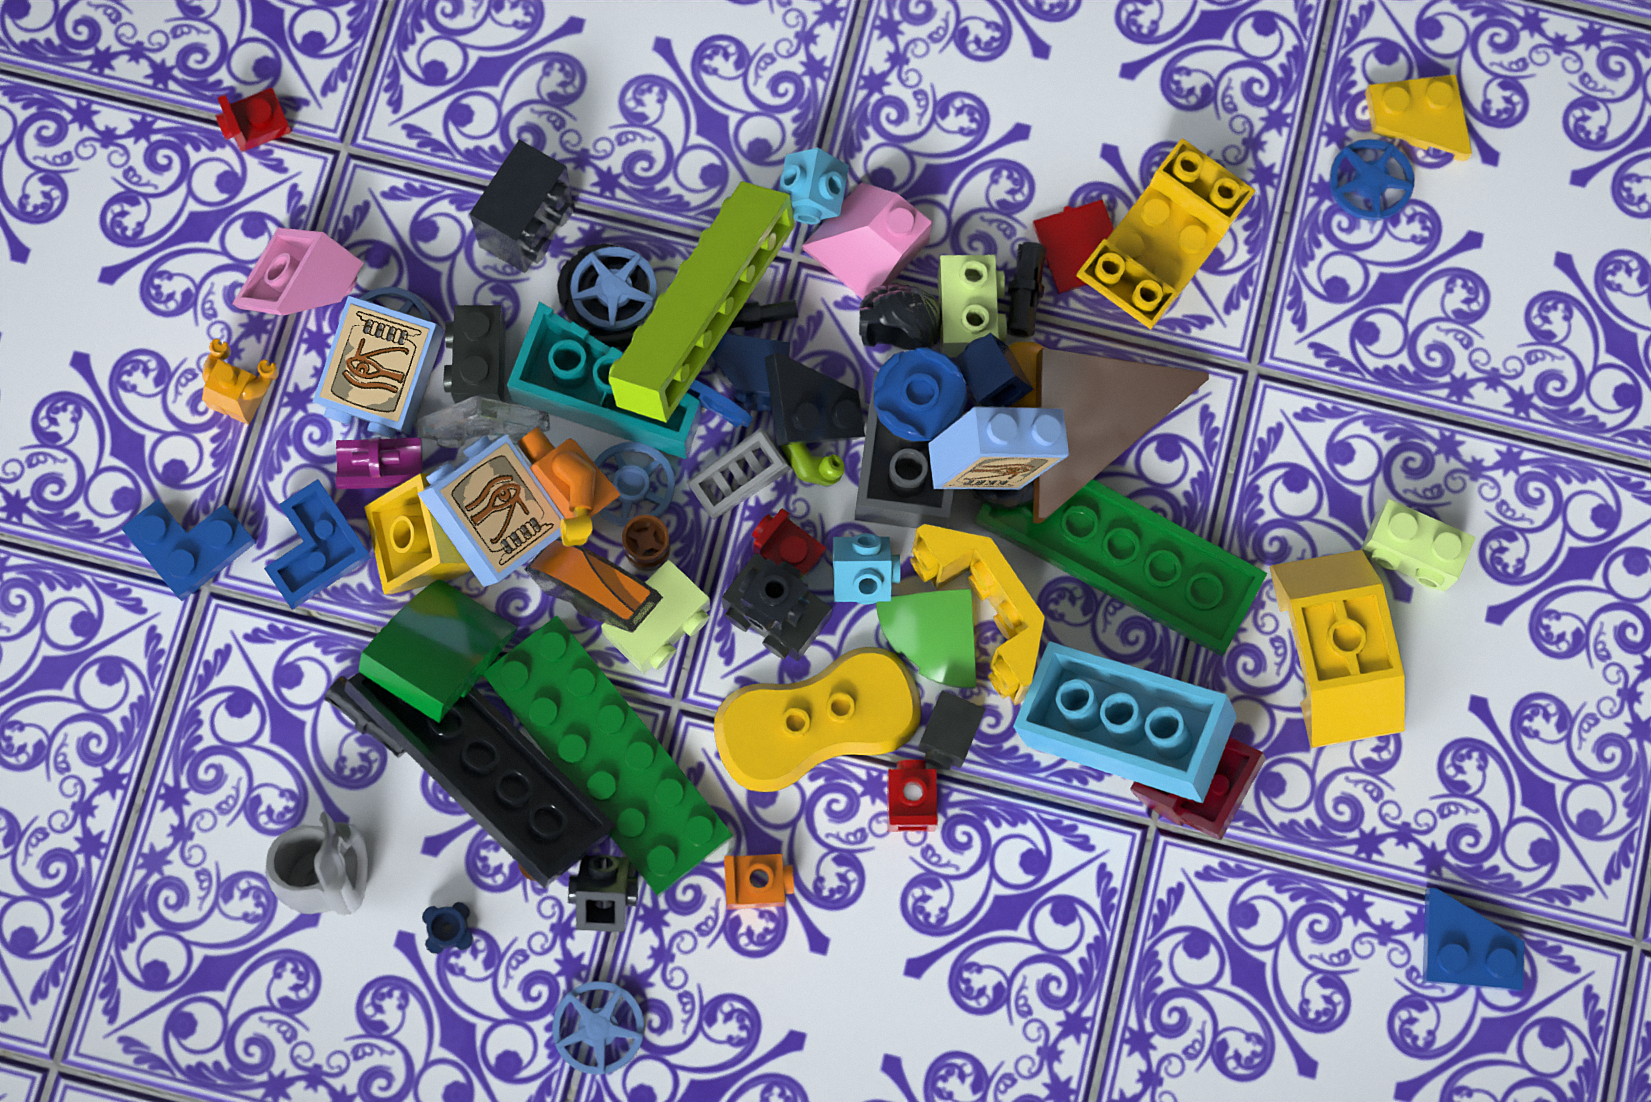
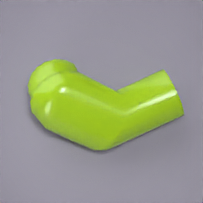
(813, 468)

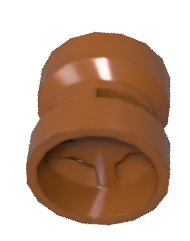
(647, 534)

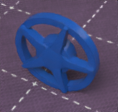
(1371, 179)
(719, 405)

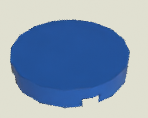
(919, 394)

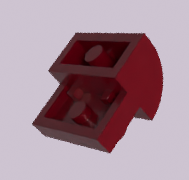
(1225, 794)

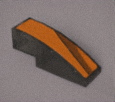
(593, 585)

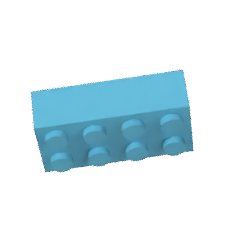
(1126, 721)

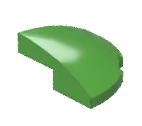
(934, 634)

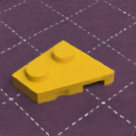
(1421, 113)

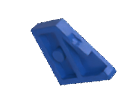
(1468, 948)

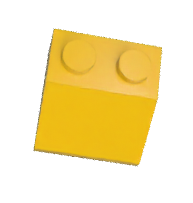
(409, 540)

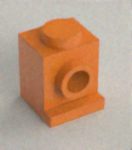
(740, 891)

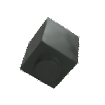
(950, 731)

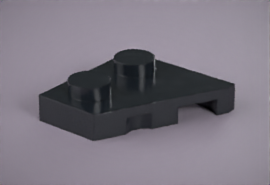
(810, 404)

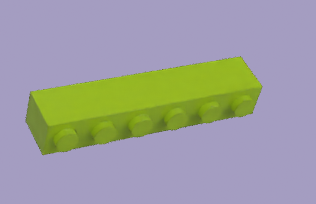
(701, 301)

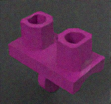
(377, 462)

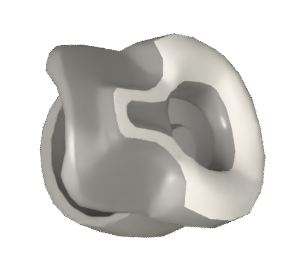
(319, 867)

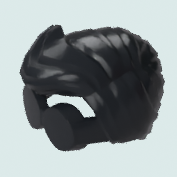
(899, 317)

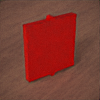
(1071, 240)

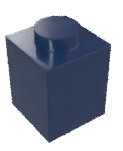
(992, 372)

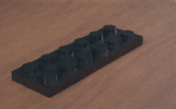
(494, 778)

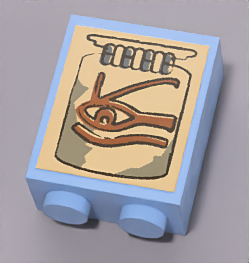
(378, 367)
(998, 448)
(492, 508)

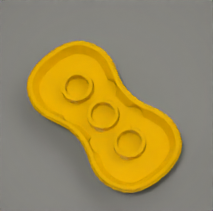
(782, 731)

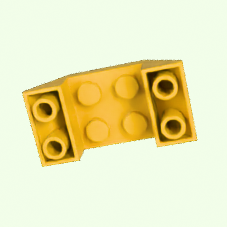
(1167, 234)
(947, 554)
(1343, 647)

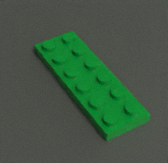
(1138, 561)
(608, 754)

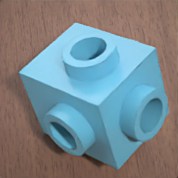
(814, 185)
(864, 569)

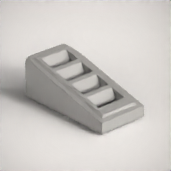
(745, 449)

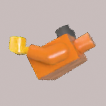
(570, 481)

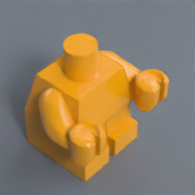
(231, 388)

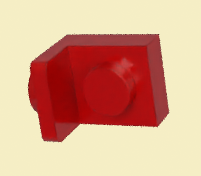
(252, 119)
(785, 541)

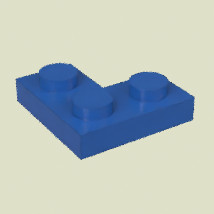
(327, 550)
(192, 557)

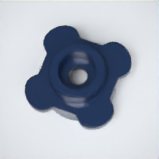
(436, 918)

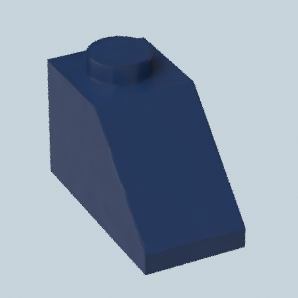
(742, 368)

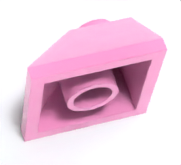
(869, 239)
(299, 274)

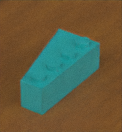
(573, 383)

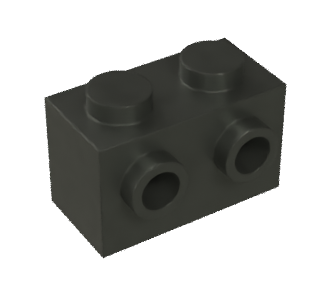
(477, 353)

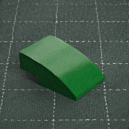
(435, 648)

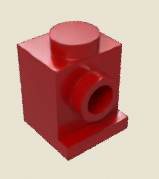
(910, 815)

